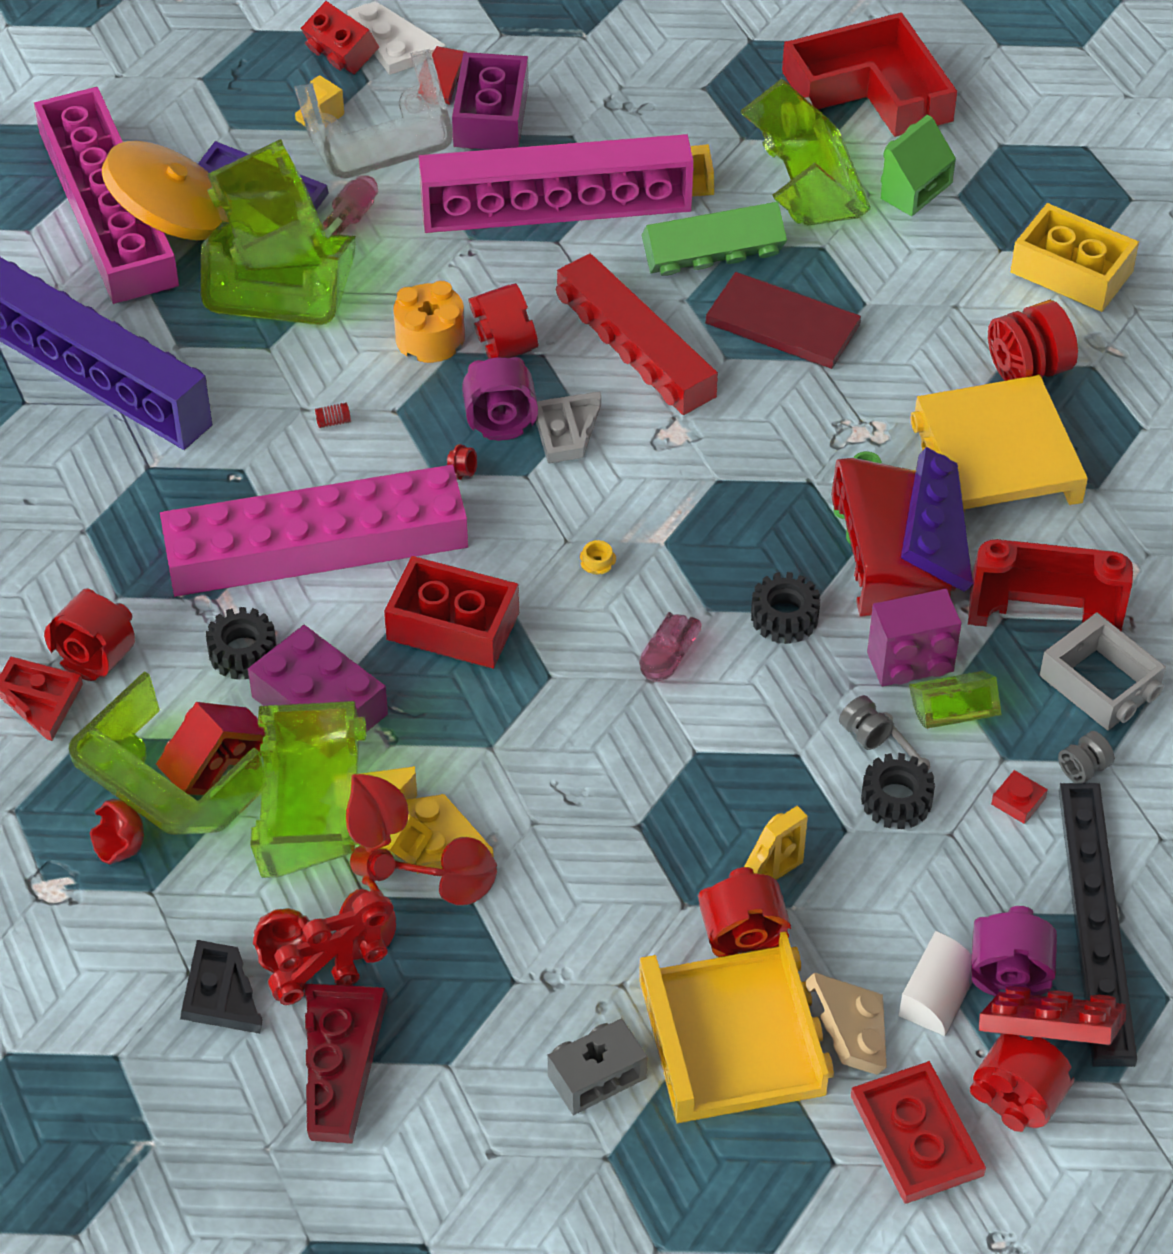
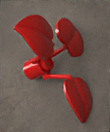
(381, 809)

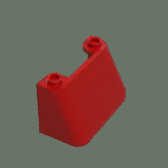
(876, 515)
(1049, 575)

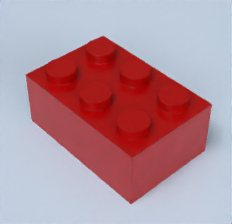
(452, 611)

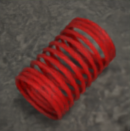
(321, 419)

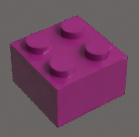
(913, 637)

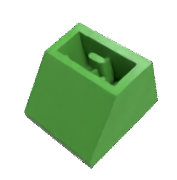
(917, 167)

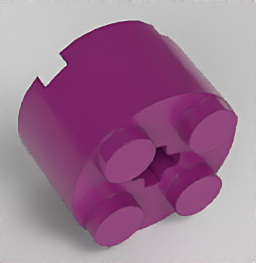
(499, 397)
(1013, 952)

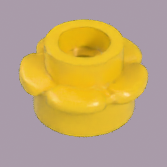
(597, 557)

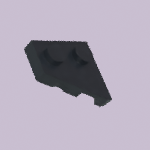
(219, 989)

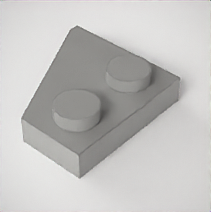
(567, 425)

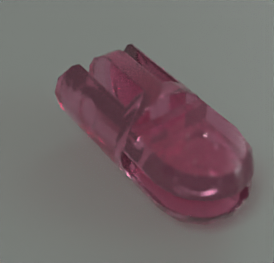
(352, 203)
(668, 646)

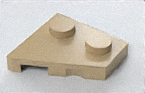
(854, 1021)

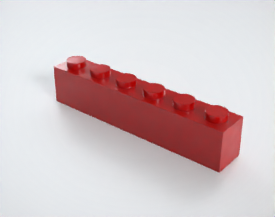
(637, 334)

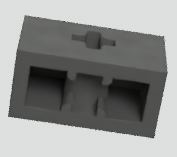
(597, 1065)

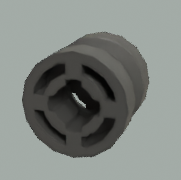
(868, 724)
(1084, 759)

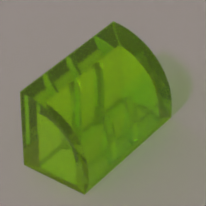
(956, 699)

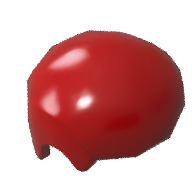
(118, 833)
(275, 931)

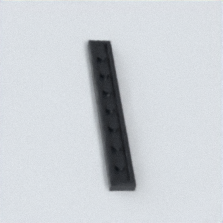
(1096, 913)

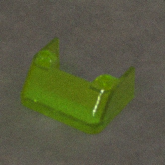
(815, 155)
(116, 758)

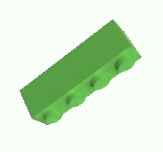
(714, 238)

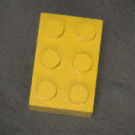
(1074, 257)

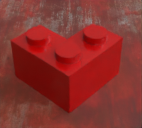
(209, 743)

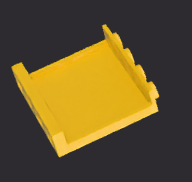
(1003, 441)
(735, 1032)

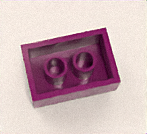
(490, 101)
(314, 671)

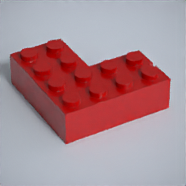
(874, 61)

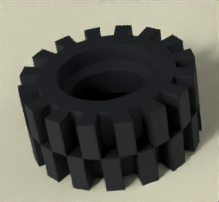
(785, 591)
(235, 627)
(892, 808)

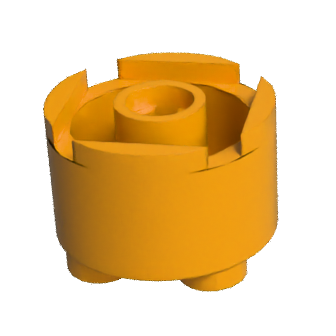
(429, 321)

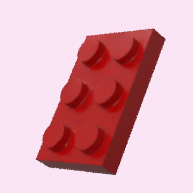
(917, 1132)

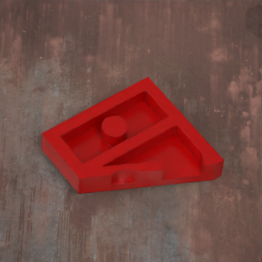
(39, 693)

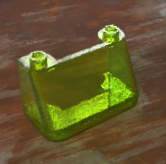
(269, 211)
(283, 294)
(305, 785)

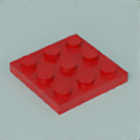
(1053, 1016)

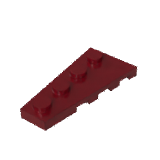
(341, 1046)

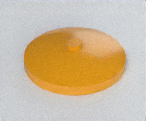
(162, 189)

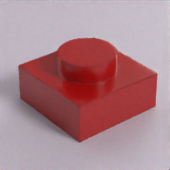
(1019, 796)

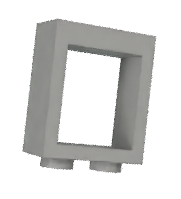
(1118, 648)

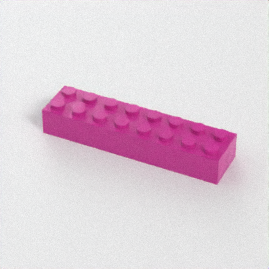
(556, 183)
(127, 252)
(314, 530)

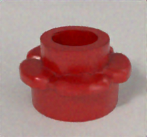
(463, 460)

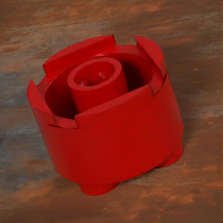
(503, 322)
(91, 635)
(743, 913)
(1022, 1081)

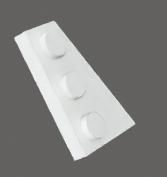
(393, 35)

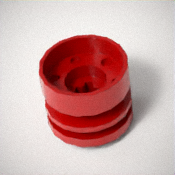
(1033, 342)

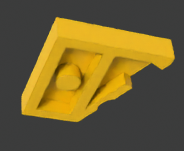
(447, 823)
(780, 844)

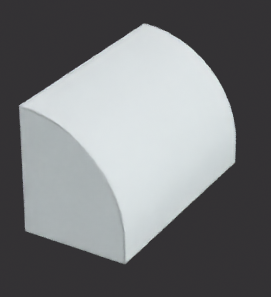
(937, 985)

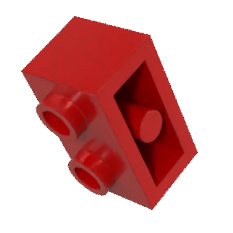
(339, 38)

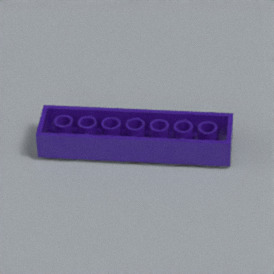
(102, 358)

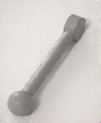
(905, 745)

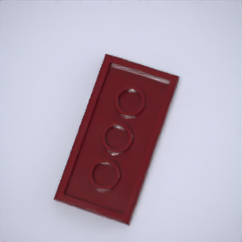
(783, 320)

